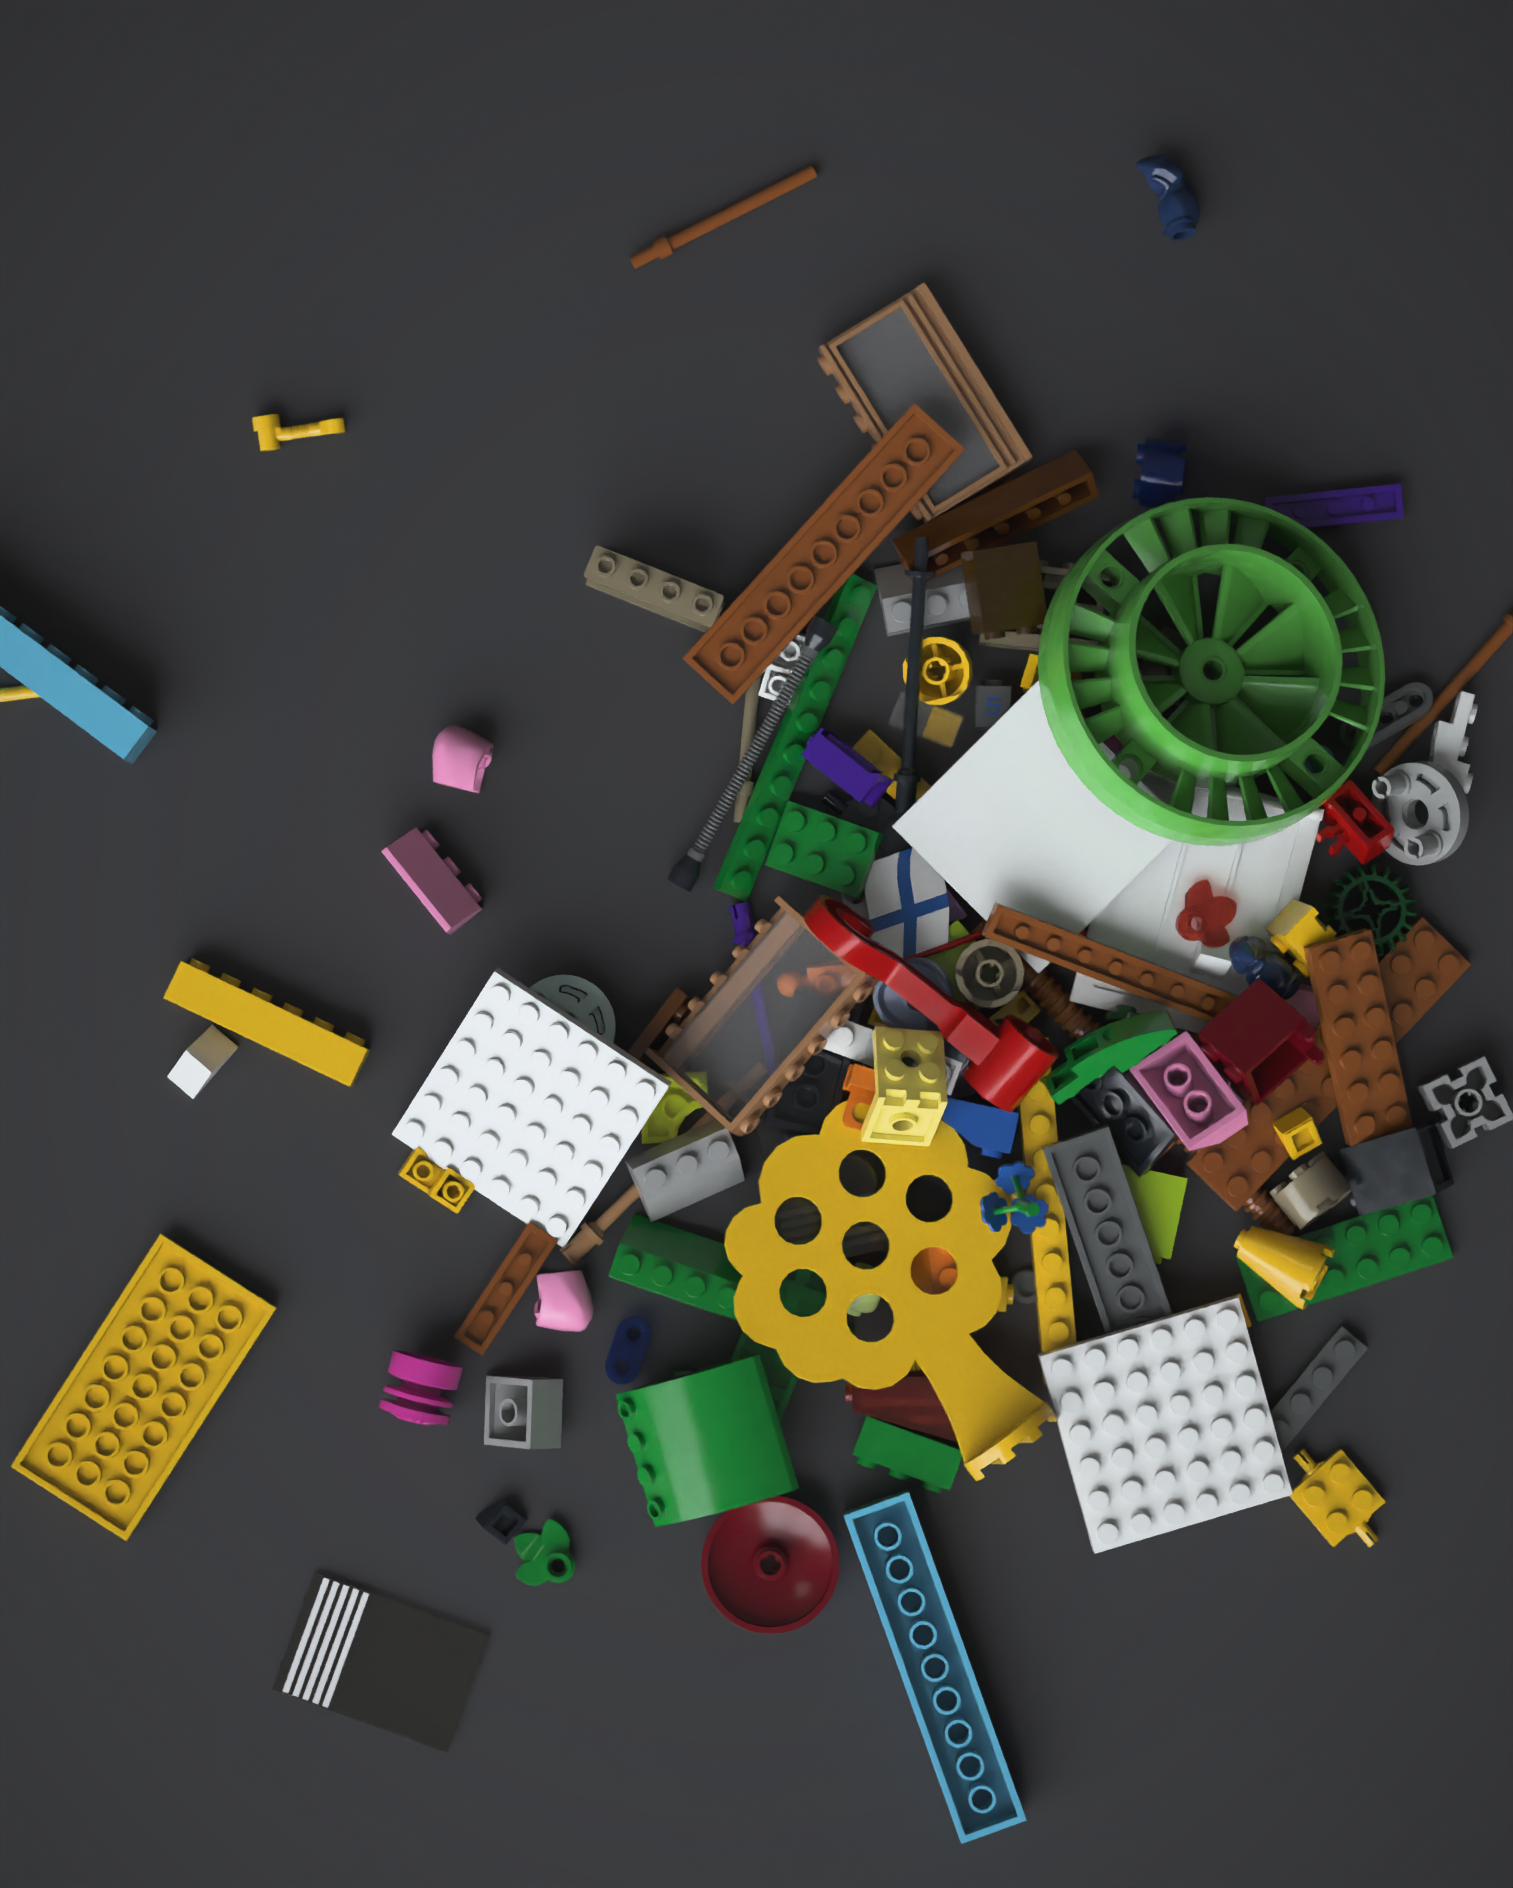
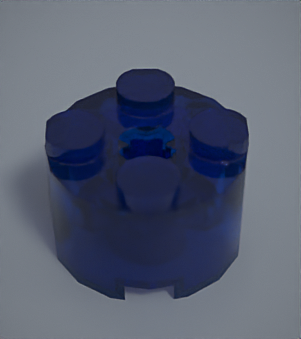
(1161, 472)

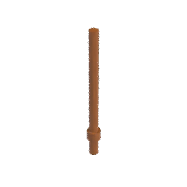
(663, 246)

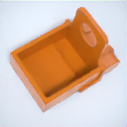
(861, 1085)

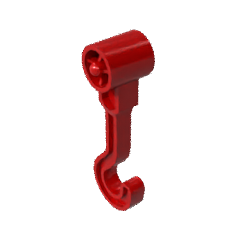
(1003, 1058)

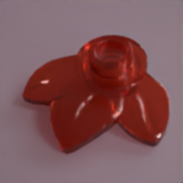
(1210, 914)

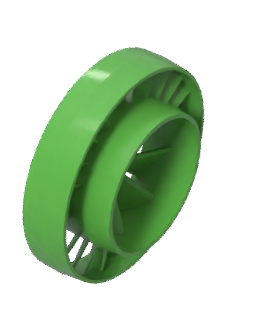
(1226, 725)

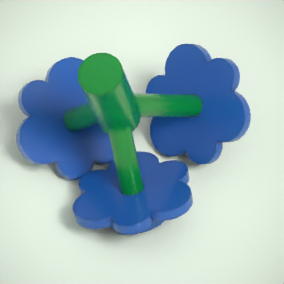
(1026, 1210)

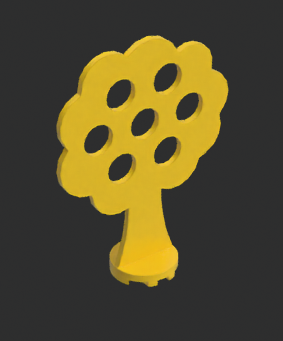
(981, 1401)

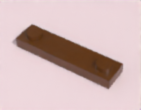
(673, 1010)

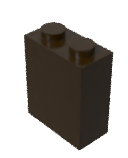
(1004, 589)

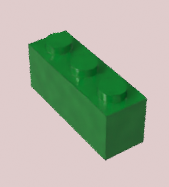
(907, 1454)

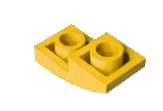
(439, 1183)

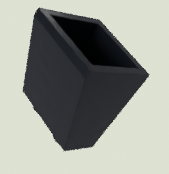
(1396, 1168)

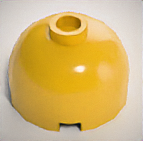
(944, 670)

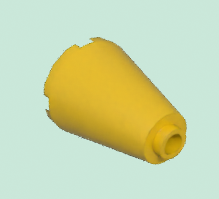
(1285, 1262)

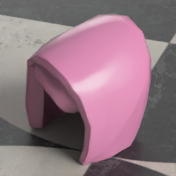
(460, 758)
(563, 1301)

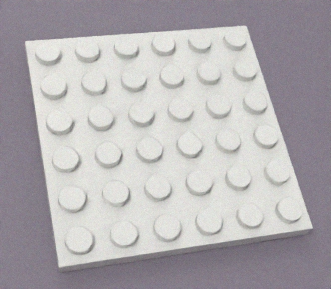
(531, 1107)
(1165, 1424)

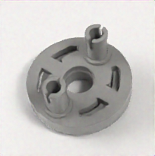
(1396, 799)

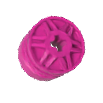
(420, 1387)

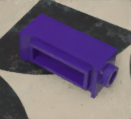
(846, 767)

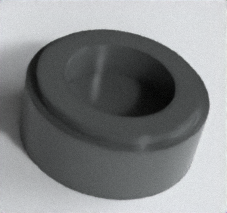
(1024, 1286)

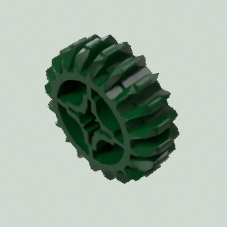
(1367, 894)

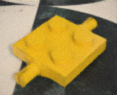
(1336, 1497)

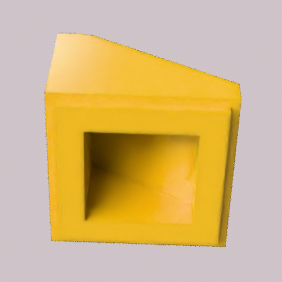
(1297, 1132)

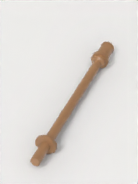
(594, 1231)

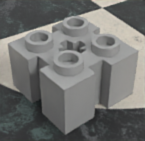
(1485, 1109)

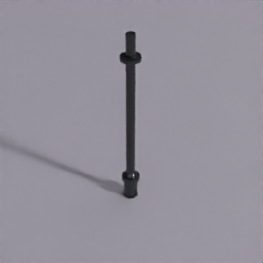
(907, 775)

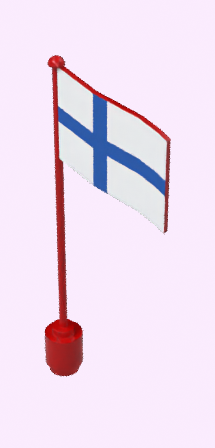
(910, 906)

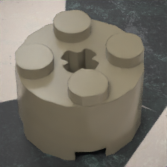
(1007, 980)
(1311, 1191)

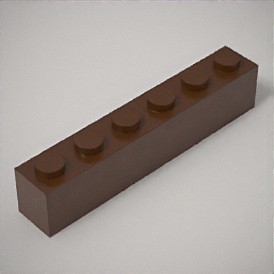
(1002, 513)

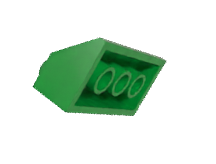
(676, 1266)

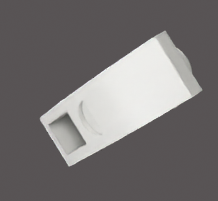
(1449, 740)
(857, 1043)

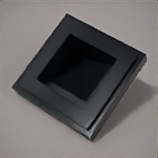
(501, 1520)

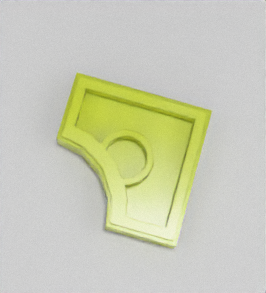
(668, 1114)

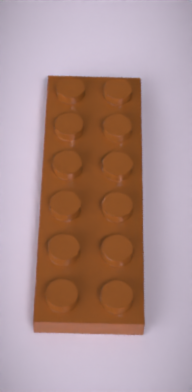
(1358, 1036)

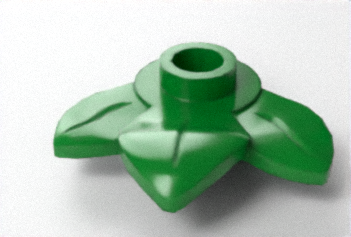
(539, 1553)

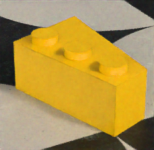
(1296, 928)

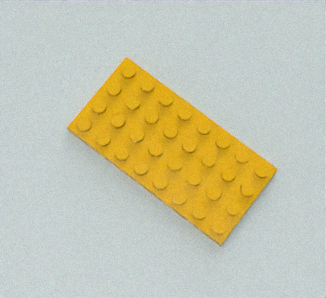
(143, 1387)

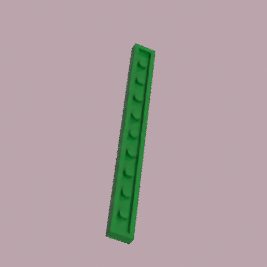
(785, 757)

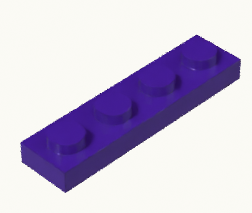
(1341, 506)

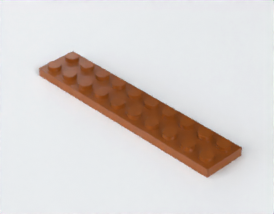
(824, 554)
(1412, 983)

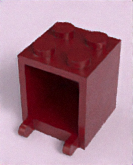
(1259, 1042)

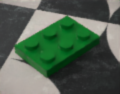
(824, 849)

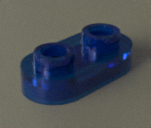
(627, 1349)

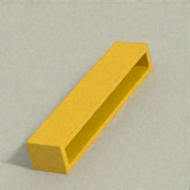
(267, 1023)

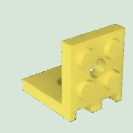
(906, 1098)

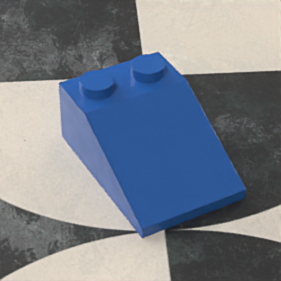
(982, 1126)

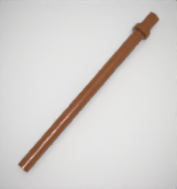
(1446, 695)

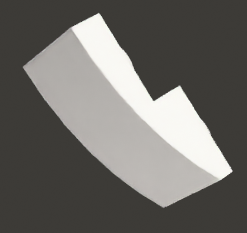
(780, 669)

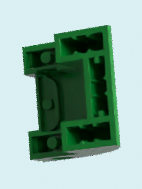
(707, 1441)

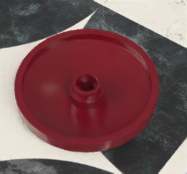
(770, 1565)

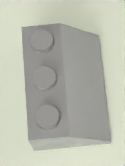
(944, 599)
(685, 1169)

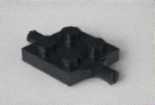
(876, 819)

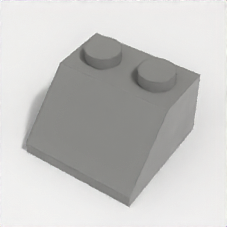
(523, 1412)

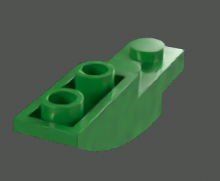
(1117, 1044)

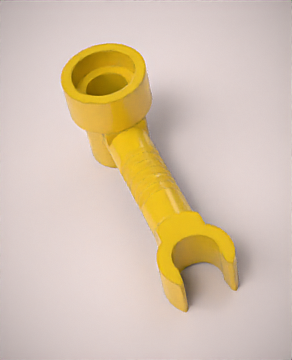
(271, 432)

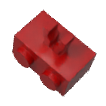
(1355, 824)

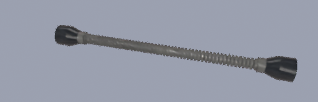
(817, 637)

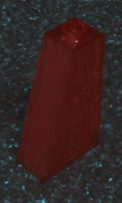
(906, 1403)

